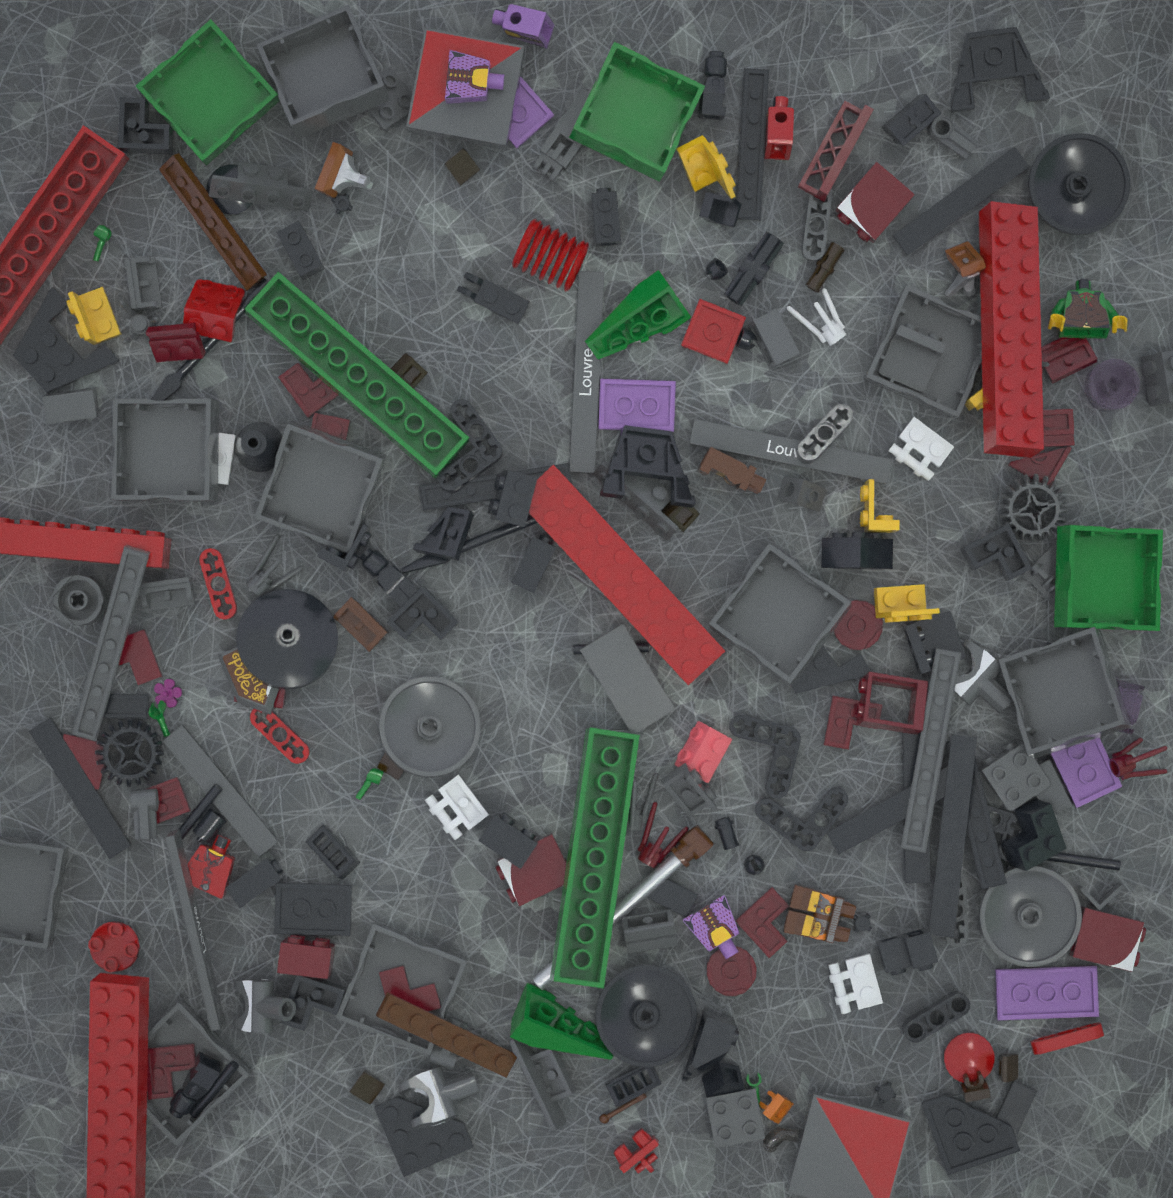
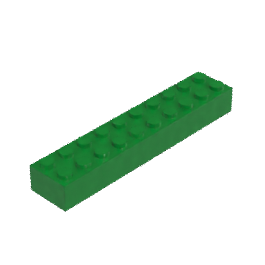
(356, 375)
(594, 858)

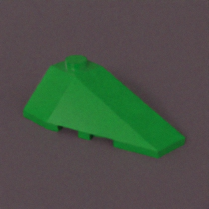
(644, 312)
(548, 1025)

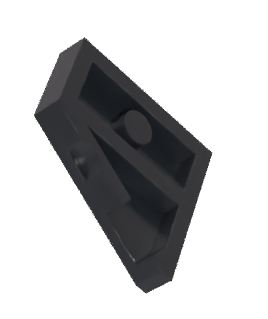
(447, 534)

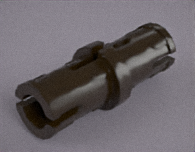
(825, 267)

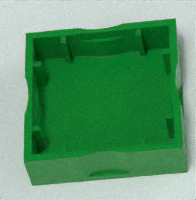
(208, 92)
(636, 112)
(1108, 578)

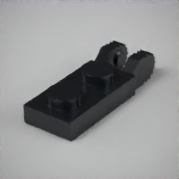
(496, 298)

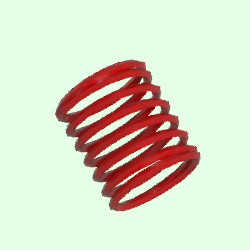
(582, 248)

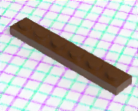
(212, 221)
(446, 1035)

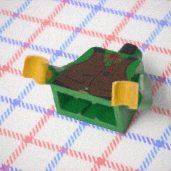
(1085, 314)

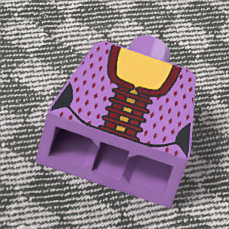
(525, 24)
(470, 78)
(715, 926)

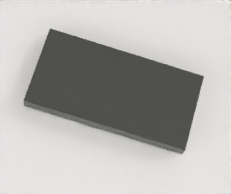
(627, 679)

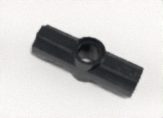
(753, 268)

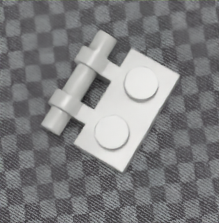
(926, 443)
(463, 803)
(863, 983)

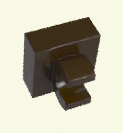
(975, 1090)

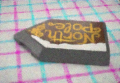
(244, 686)

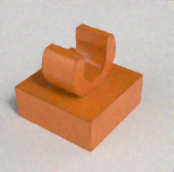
(777, 1108)

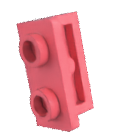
(703, 750)

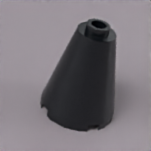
(264, 454)

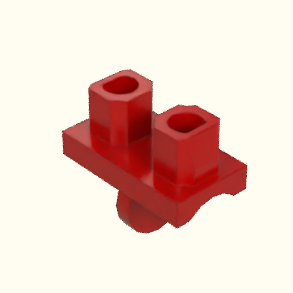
(628, 1159)

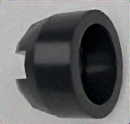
(716, 269)
(745, 338)
(759, 862)

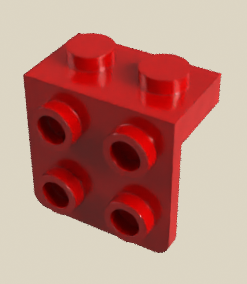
(213, 309)

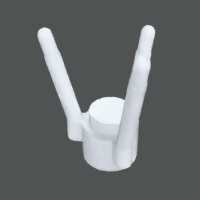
(831, 330)

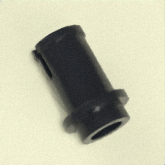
(726, 833)

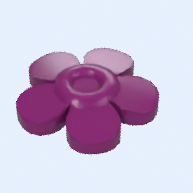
(167, 692)

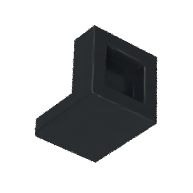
(720, 209)
(722, 1080)

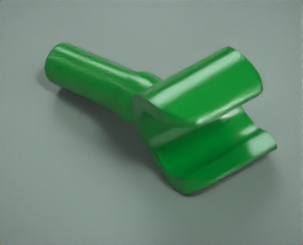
(104, 235)
(158, 714)
(373, 776)
(756, 1086)

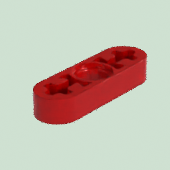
(216, 604)
(289, 751)
(1067, 1038)

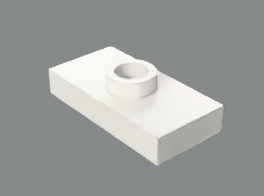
(225, 457)

